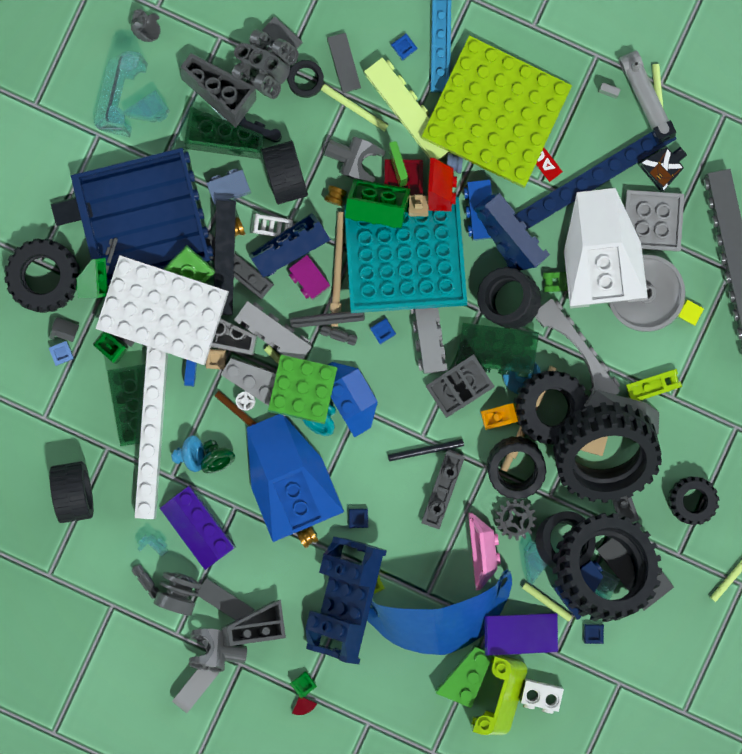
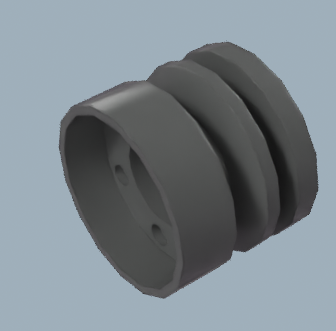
(177, 593)

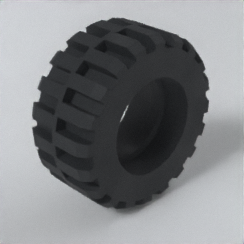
(17, 269)
(532, 390)

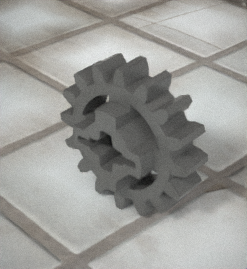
(524, 515)

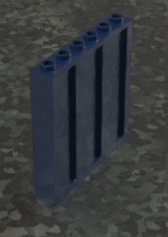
(146, 207)

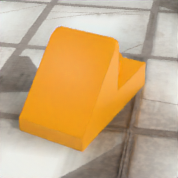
(499, 416)

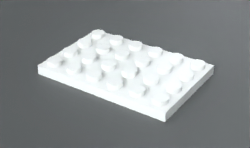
(162, 310)

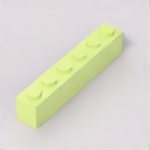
(403, 104)

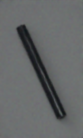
(426, 450)

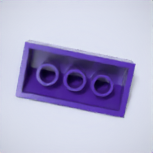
(197, 527)

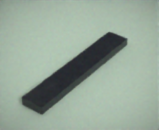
(225, 250)

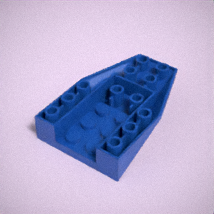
(288, 478)

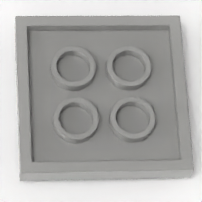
(656, 218)

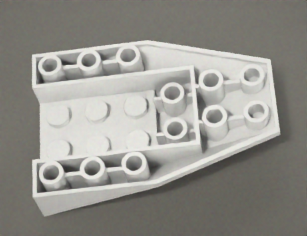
(603, 252)

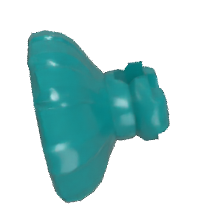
(323, 429)

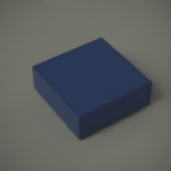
(358, 518)
(593, 633)

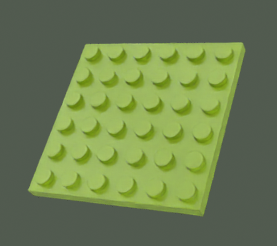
(496, 111)

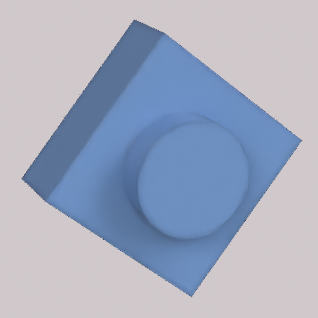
(61, 353)

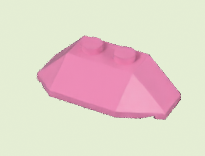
(483, 550)

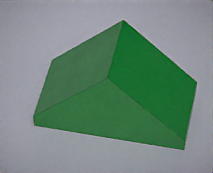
(110, 347)

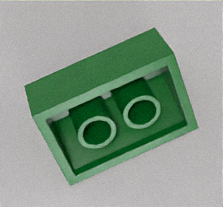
(377, 203)

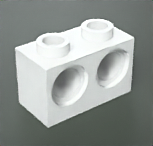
(543, 691)

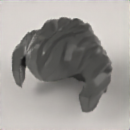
(145, 26)

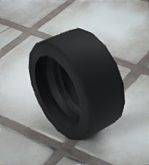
(291, 79)

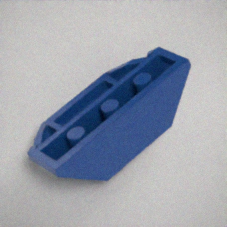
(353, 398)

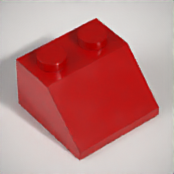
(441, 186)

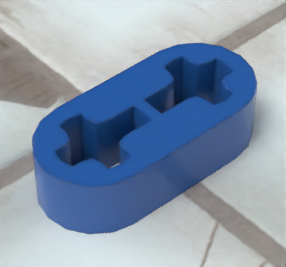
(190, 373)

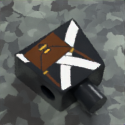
(663, 167)

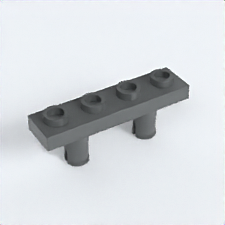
(443, 490)

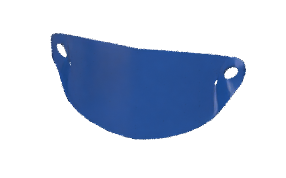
(441, 629)

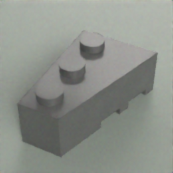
(256, 626)

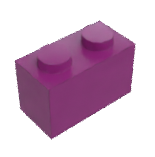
(309, 278)

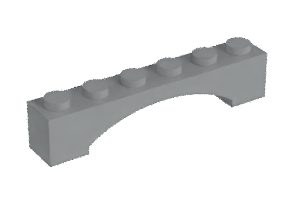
(552, 316)

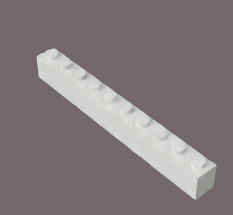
(151, 434)

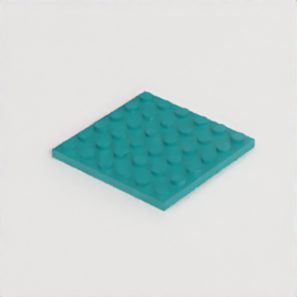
(407, 265)

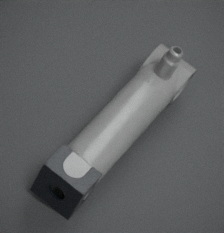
(634, 69)

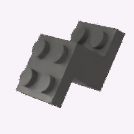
(460, 386)

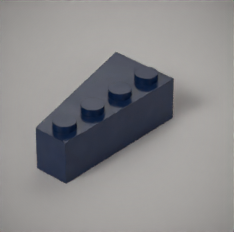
(509, 233)
(289, 245)

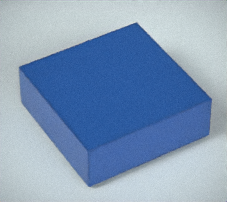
(404, 47)
(383, 331)

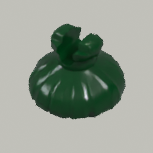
(216, 458)

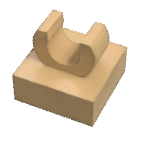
(418, 205)

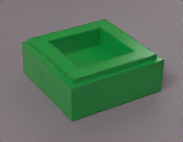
(303, 684)

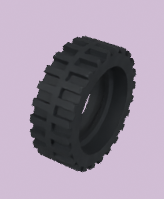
(599, 423)
(642, 555)

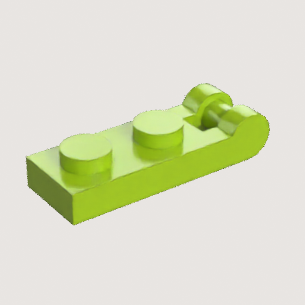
(653, 385)

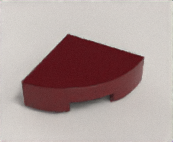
(303, 706)

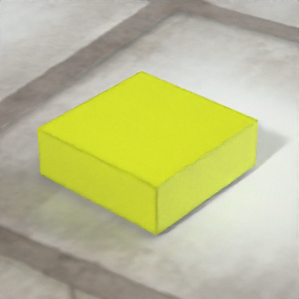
(691, 312)

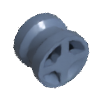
(455, 162)

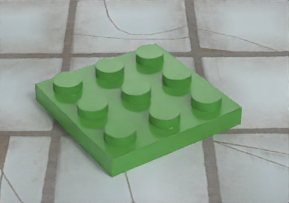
(302, 389)

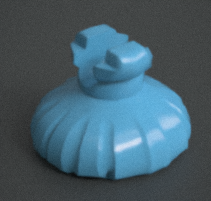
(190, 453)

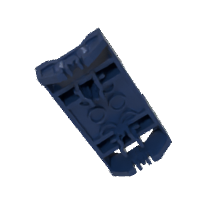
(345, 600)

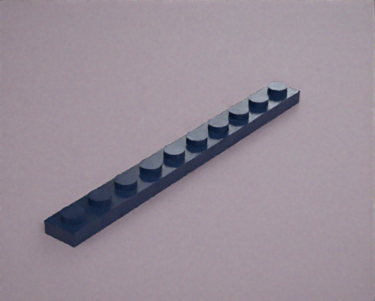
(590, 180)

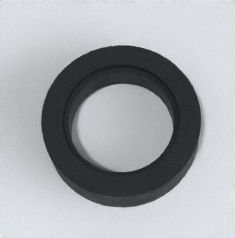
(543, 537)

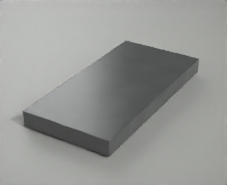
(622, 565)

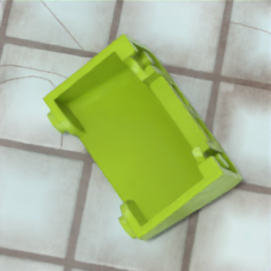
(514, 674)

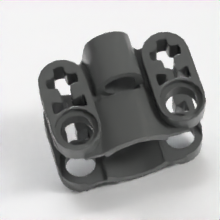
(264, 64)

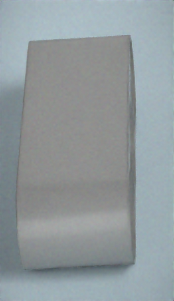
(194, 689)

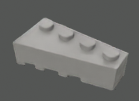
(271, 332)
(234, 339)
(429, 341)
(251, 378)

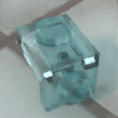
(158, 545)

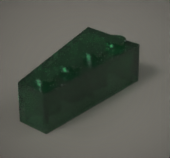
(219, 136)
(127, 399)

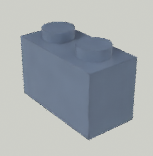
(229, 187)

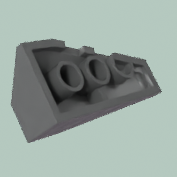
(600, 396)

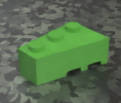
(465, 680)

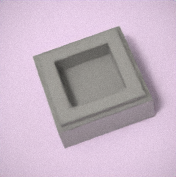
(609, 90)

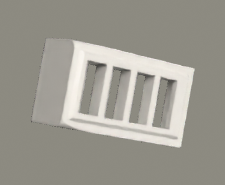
(255, 221)

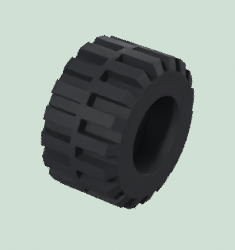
(710, 500)

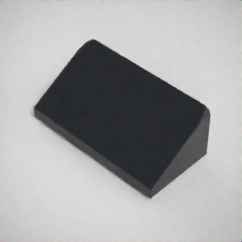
(67, 211)

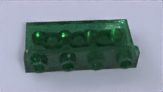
(499, 348)

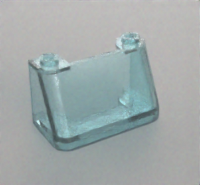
(108, 115)

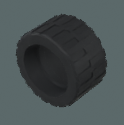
(284, 172)
(491, 285)
(524, 488)
(71, 492)

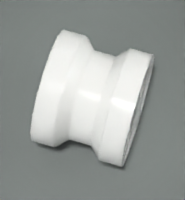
(245, 401)

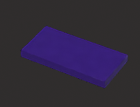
(521, 634)

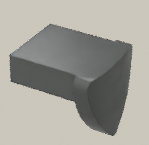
(63, 329)

